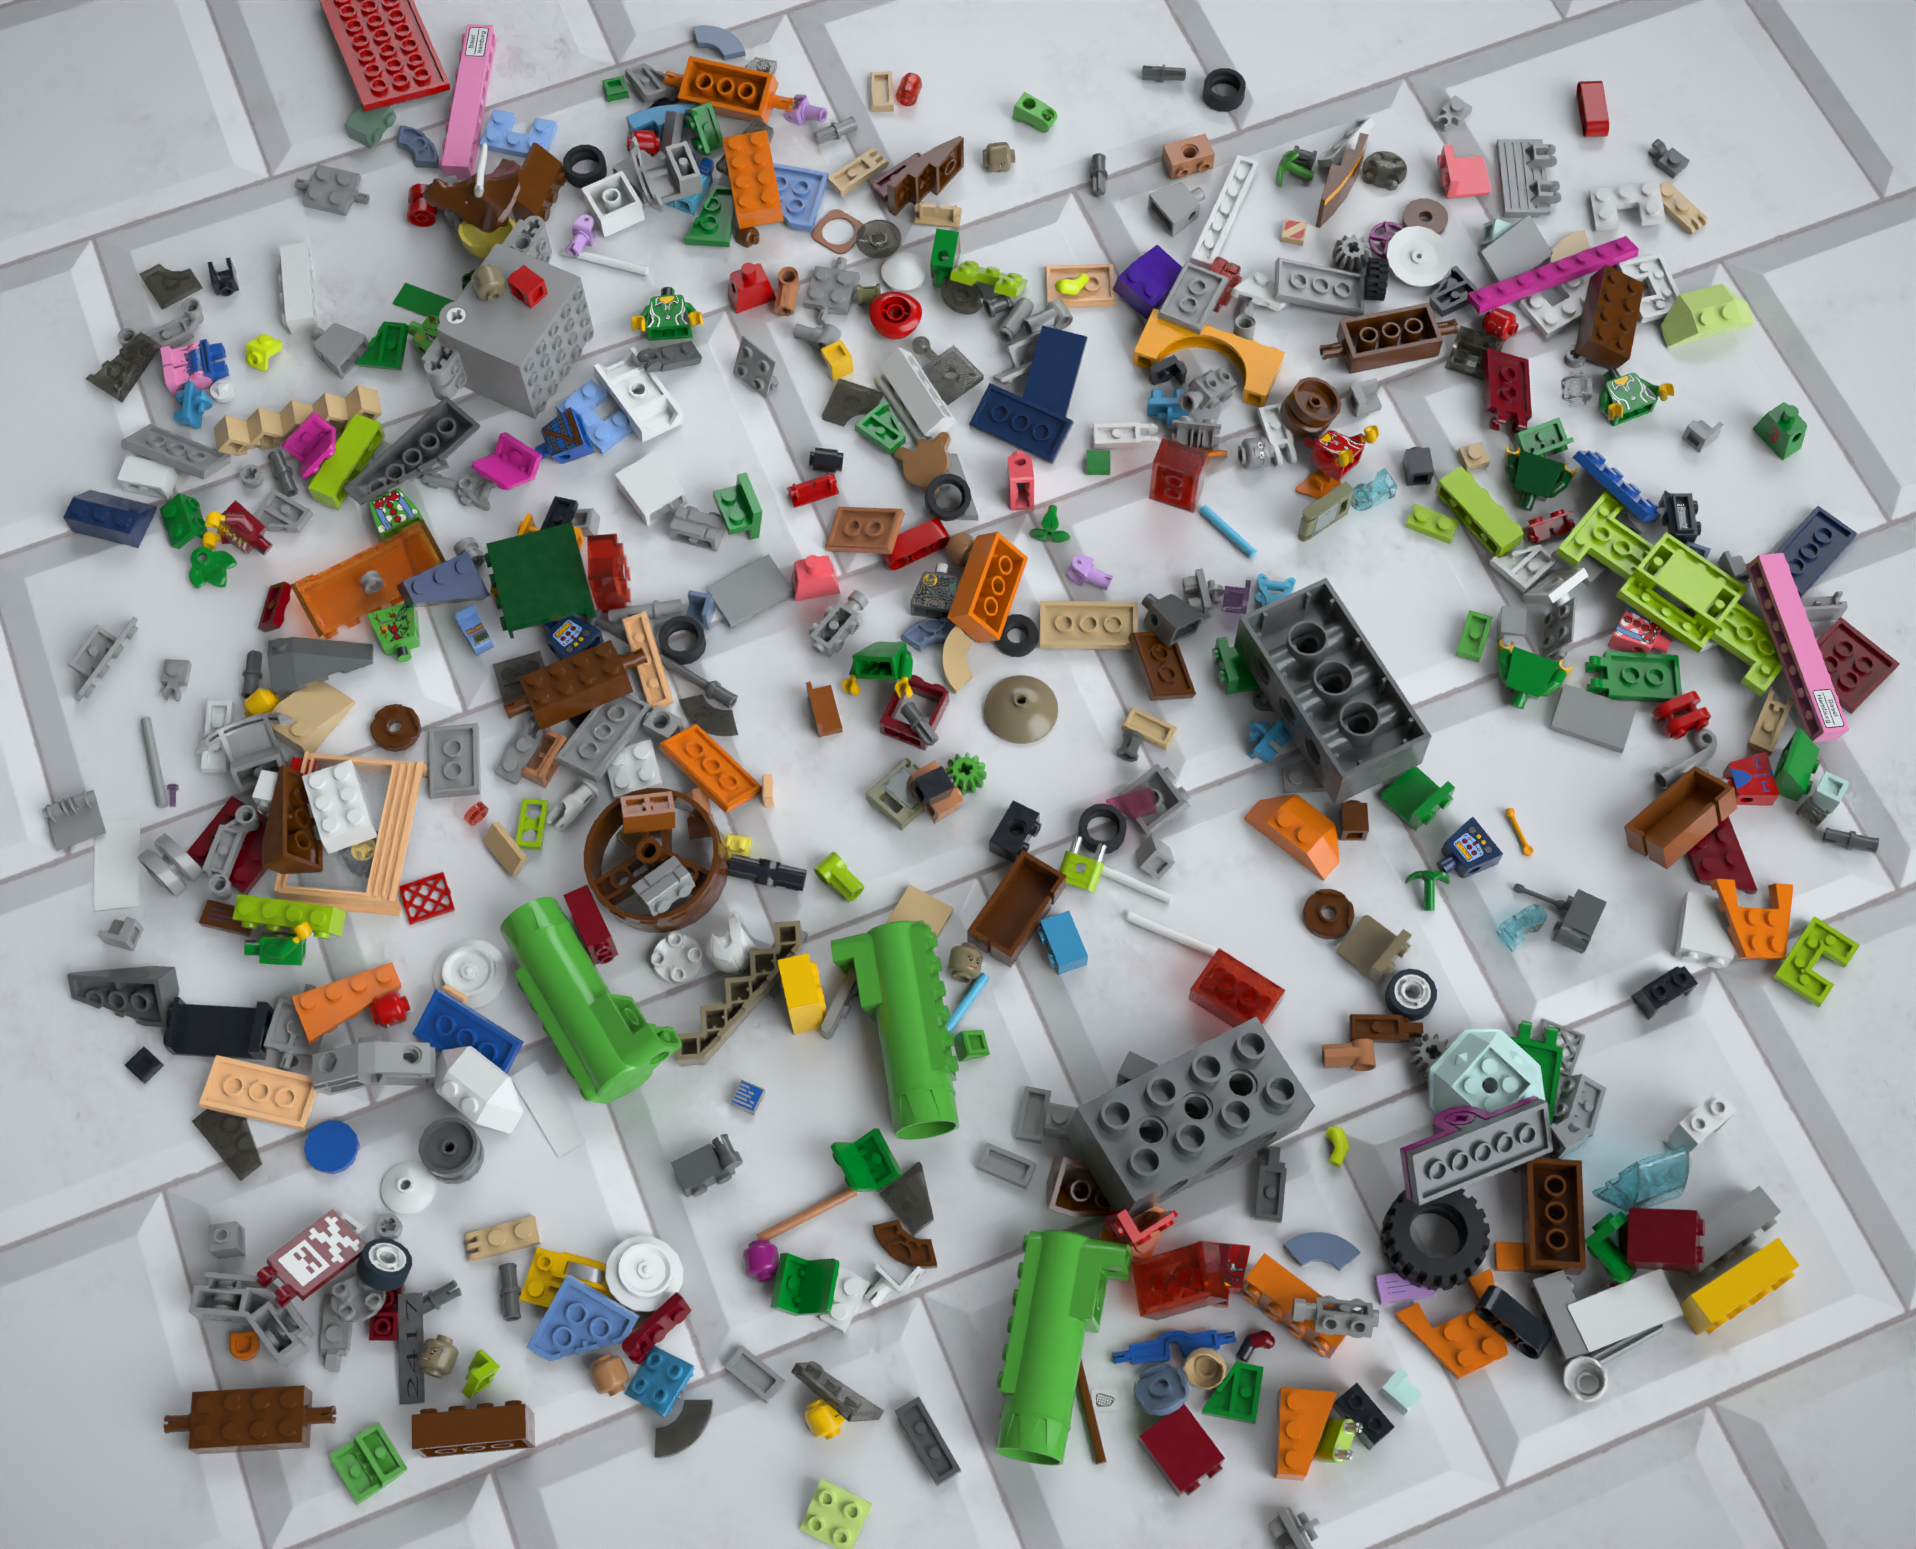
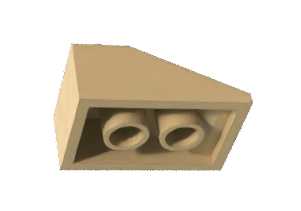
(314, 714)

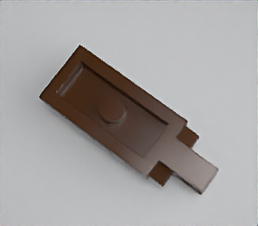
(1383, 1028)

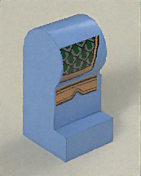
(474, 630)

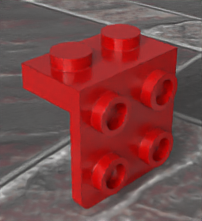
(1122, 1227)

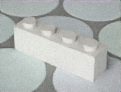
(298, 288)
(916, 393)

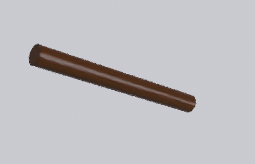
(1090, 1418)

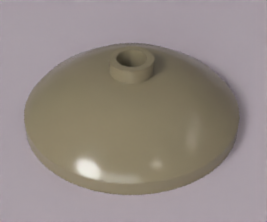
(1017, 721)

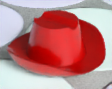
(895, 314)

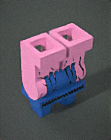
(193, 364)

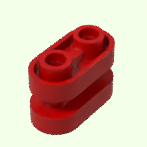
(1679, 727)

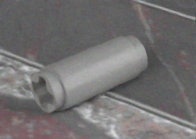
(1015, 319)

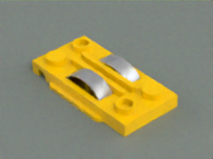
(550, 1270)

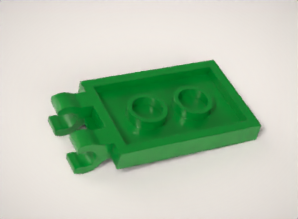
(1635, 676)
(1546, 1055)

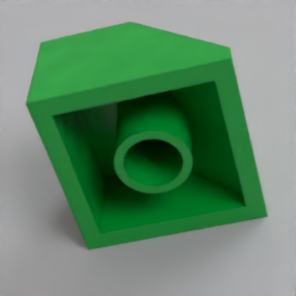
(1796, 765)

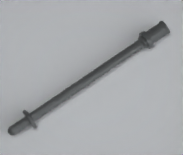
(712, 689)

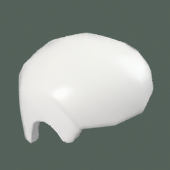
(1585, 1379)

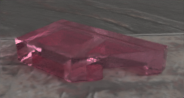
(1135, 804)

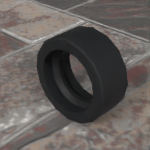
(1224, 76)
(580, 153)
(947, 479)
(682, 623)
(1107, 811)

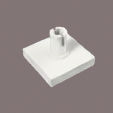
(1555, 586)

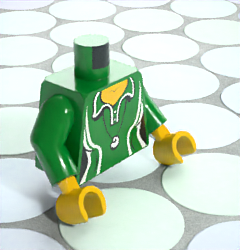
(667, 317)
(1629, 396)

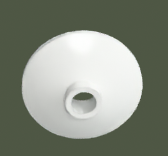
(416, 1196)

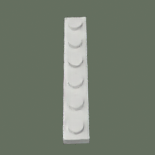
(1224, 212)

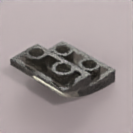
(1468, 351)

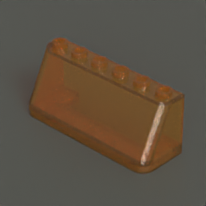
(338, 599)

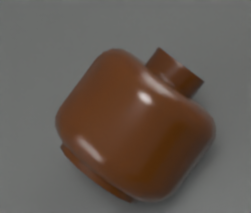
(747, 236)

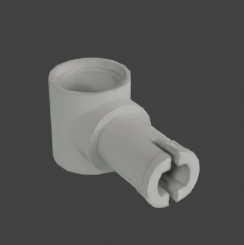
(1245, 322)
(818, 336)

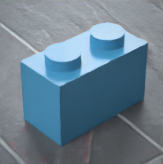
(1062, 942)

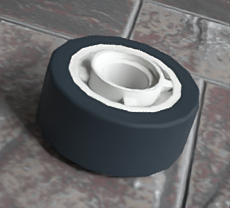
(1416, 982)
(384, 1264)

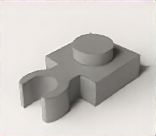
(1453, 112)
(174, 675)

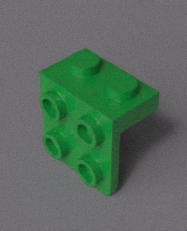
(704, 128)
(1232, 669)
(1417, 797)
(867, 1162)
(1603, 1248)
(804, 1285)

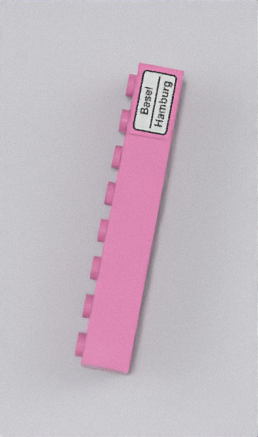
(468, 101)
(1797, 648)

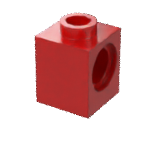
(527, 286)

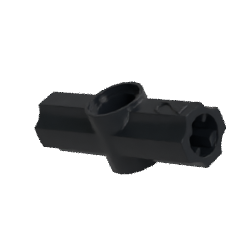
(767, 872)

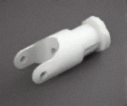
(572, 805)

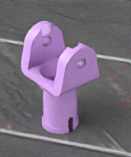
(804, 111)
(582, 235)
(1085, 572)

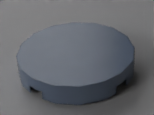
(1161, 1389)

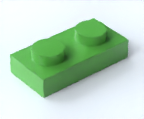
(1474, 636)

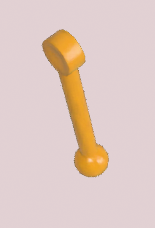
(1527, 850)

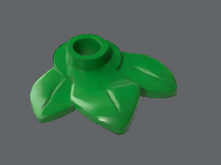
(211, 570)

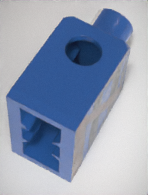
(565, 438)

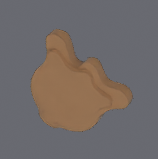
(925, 461)

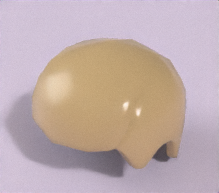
(1205, 1368)

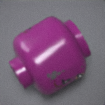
(761, 1260)

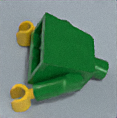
(881, 662)
(1528, 674)
(280, 947)

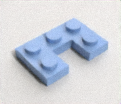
(502, 140)
(601, 433)

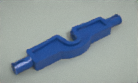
(1159, 1352)

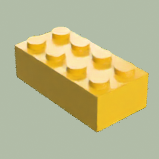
(1739, 1288)

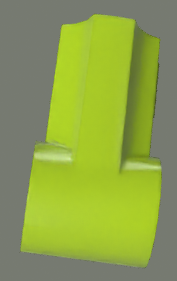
(835, 873)

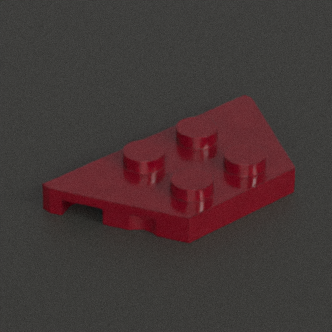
(1721, 858)

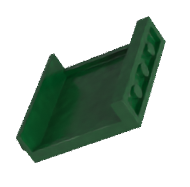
(539, 578)

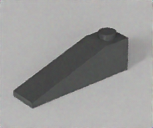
(303, 660)
(132, 992)

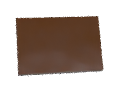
(1161, 667)

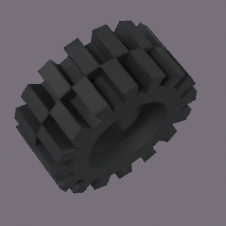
(1376, 279)

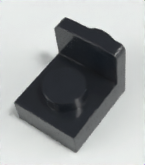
(1166, 369)

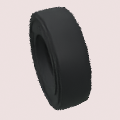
(1024, 647)

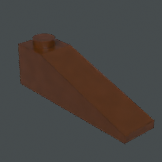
(289, 835)
(1074, 1190)

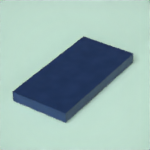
(1055, 369)
(1021, 423)
(1815, 547)

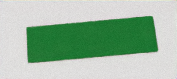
(420, 300)

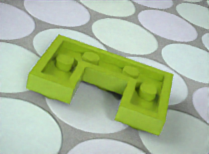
(1005, 284)
(1796, 968)

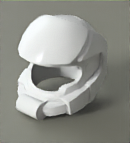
(731, 951)

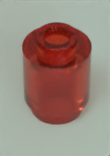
(909, 89)

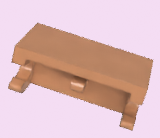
(543, 764)

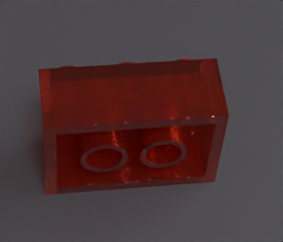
(1178, 475)
(608, 572)
(1235, 991)
(1179, 1281)

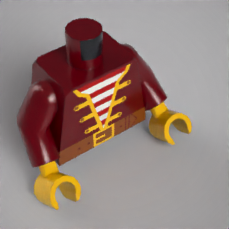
(238, 528)

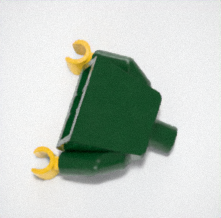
(1535, 477)

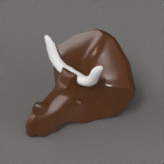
(481, 198)

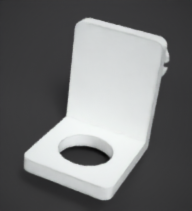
(887, 1284)

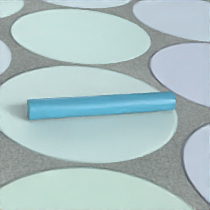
(1228, 531)
(967, 1001)

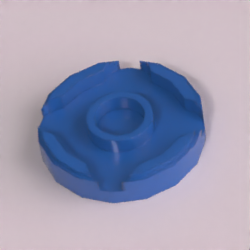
(331, 1147)

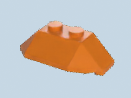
(1298, 831)

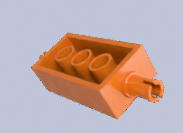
(730, 89)

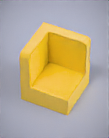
(838, 359)

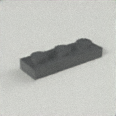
(928, 1441)

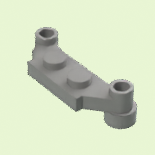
(174, 332)
(226, 849)

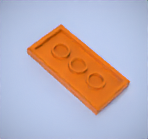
(710, 768)

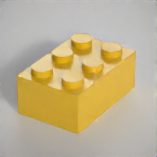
(802, 993)

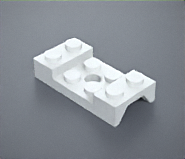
(648, 412)

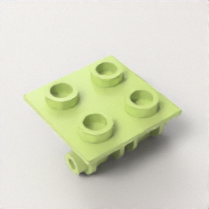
(835, 1515)

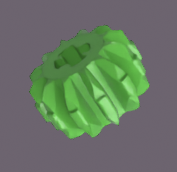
(974, 772)

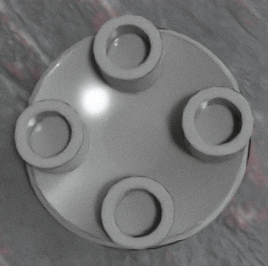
(355, 1301)

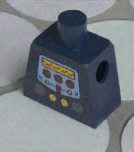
(571, 636)
(1469, 851)

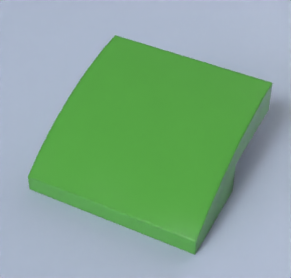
(367, 1463)

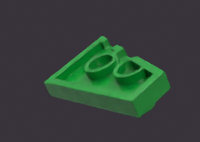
(715, 220)

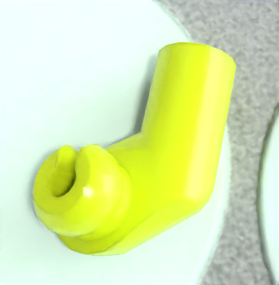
(1341, 1145)

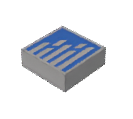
(747, 1097)

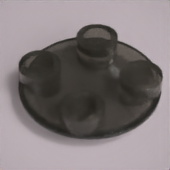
(1384, 170)

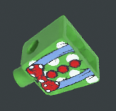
(393, 512)

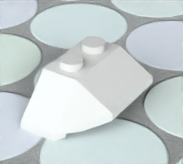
(477, 1088)

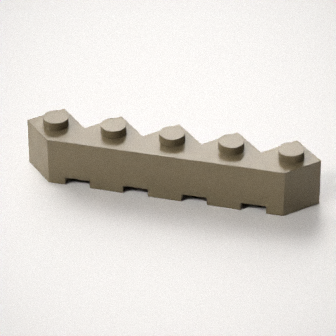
(742, 997)

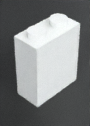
(651, 488)
(1703, 932)

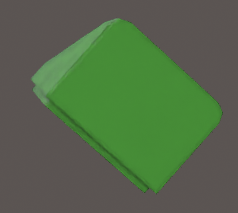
(971, 1045)

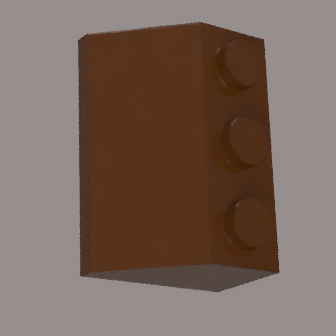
(540, 184)

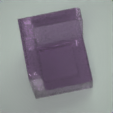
(1236, 598)

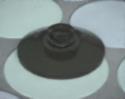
(878, 232)
(961, 297)

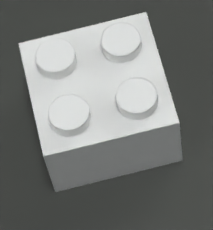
(613, 203)

